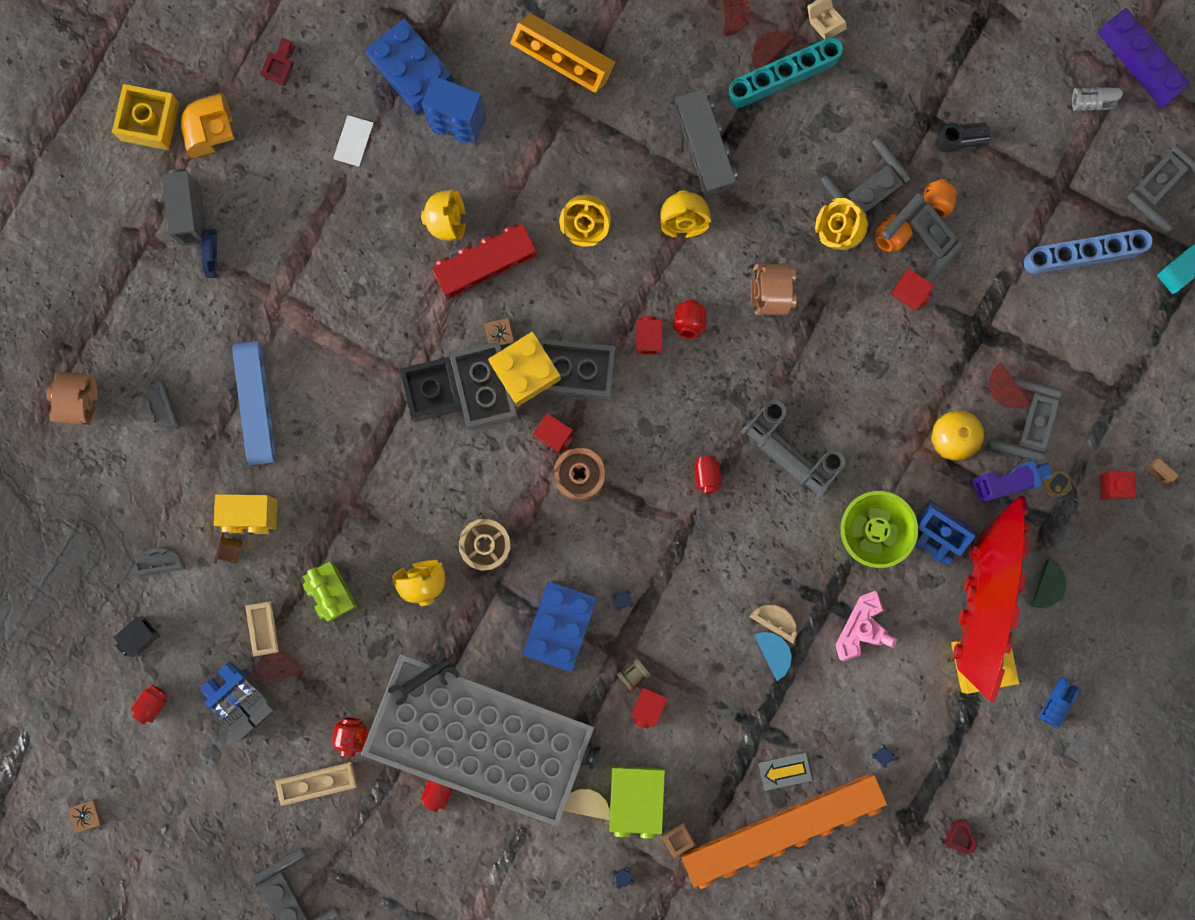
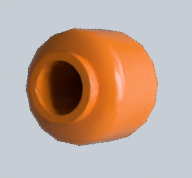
(941, 197)
(898, 240)

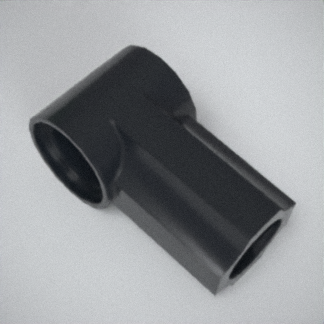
(964, 136)

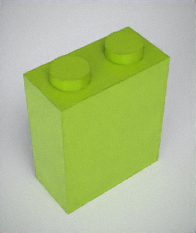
(636, 801)

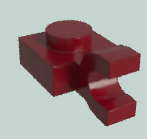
(278, 66)

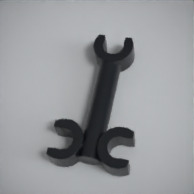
(441, 667)

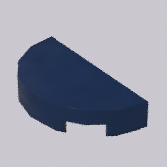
(209, 252)

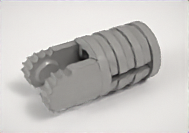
(1095, 98)

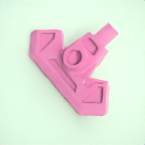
(863, 628)

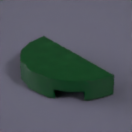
(1050, 586)

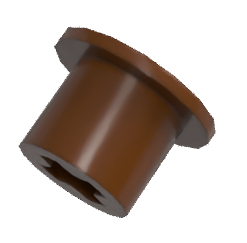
(228, 550)

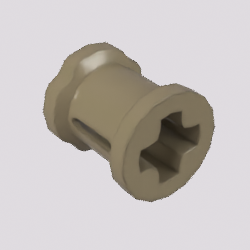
(633, 675)

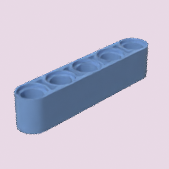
(1098, 245)
(254, 403)

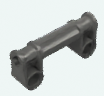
(787, 456)

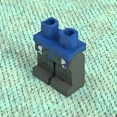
(239, 702)

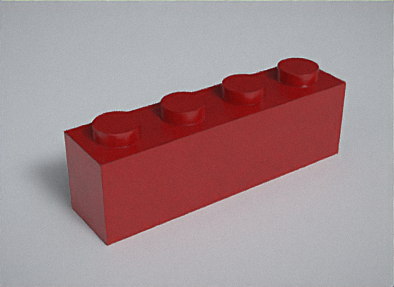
(484, 261)

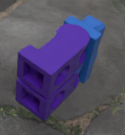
(1018, 479)

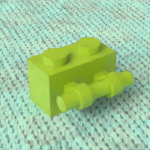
(329, 592)

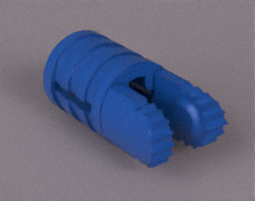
(1059, 703)

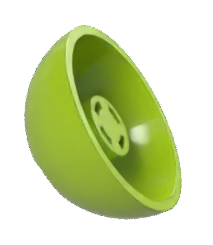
(890, 521)

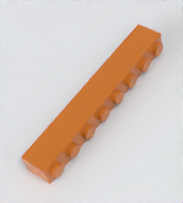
(783, 830)

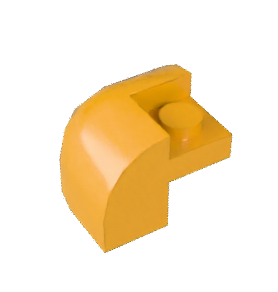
(206, 124)

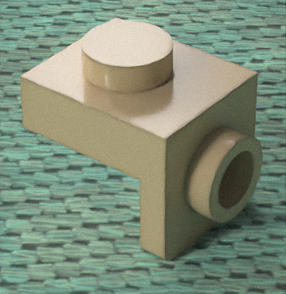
(825, 18)

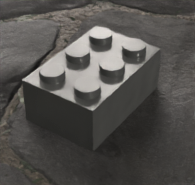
(583, 368)
(480, 389)

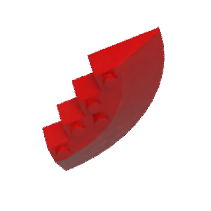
(993, 599)

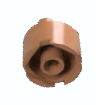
(773, 289)
(72, 398)
(577, 460)

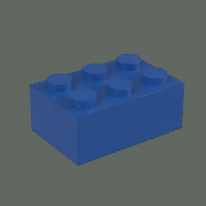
(407, 63)
(454, 110)
(559, 626)

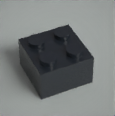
(430, 389)

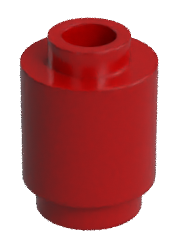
(707, 474)
(149, 704)
(435, 796)

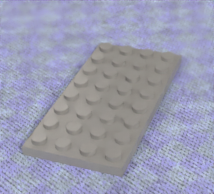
(479, 742)

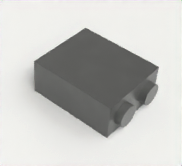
(183, 207)

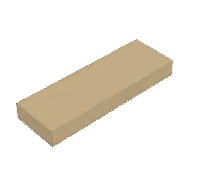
(316, 783)

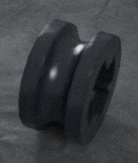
(590, 756)

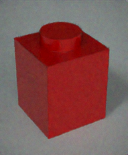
(913, 290)
(649, 335)
(554, 434)
(1118, 485)
(648, 708)

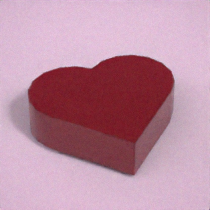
(960, 837)

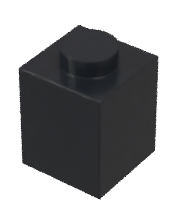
(135, 637)

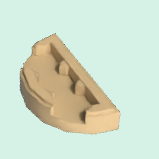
(777, 620)
(588, 803)

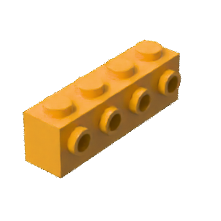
(562, 52)

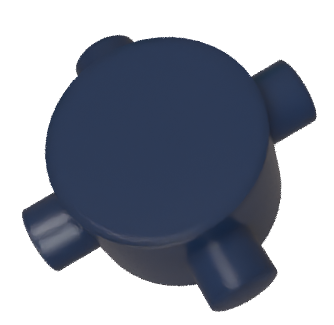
(623, 600)
(883, 756)
(623, 877)

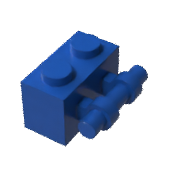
(944, 528)

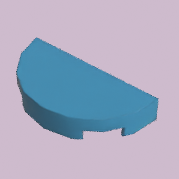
(775, 652)

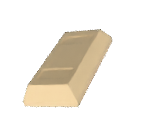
(262, 628)

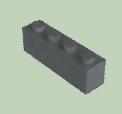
(705, 143)

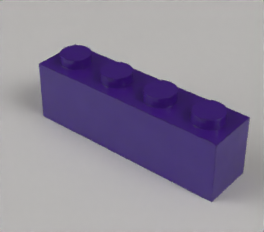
(1144, 58)

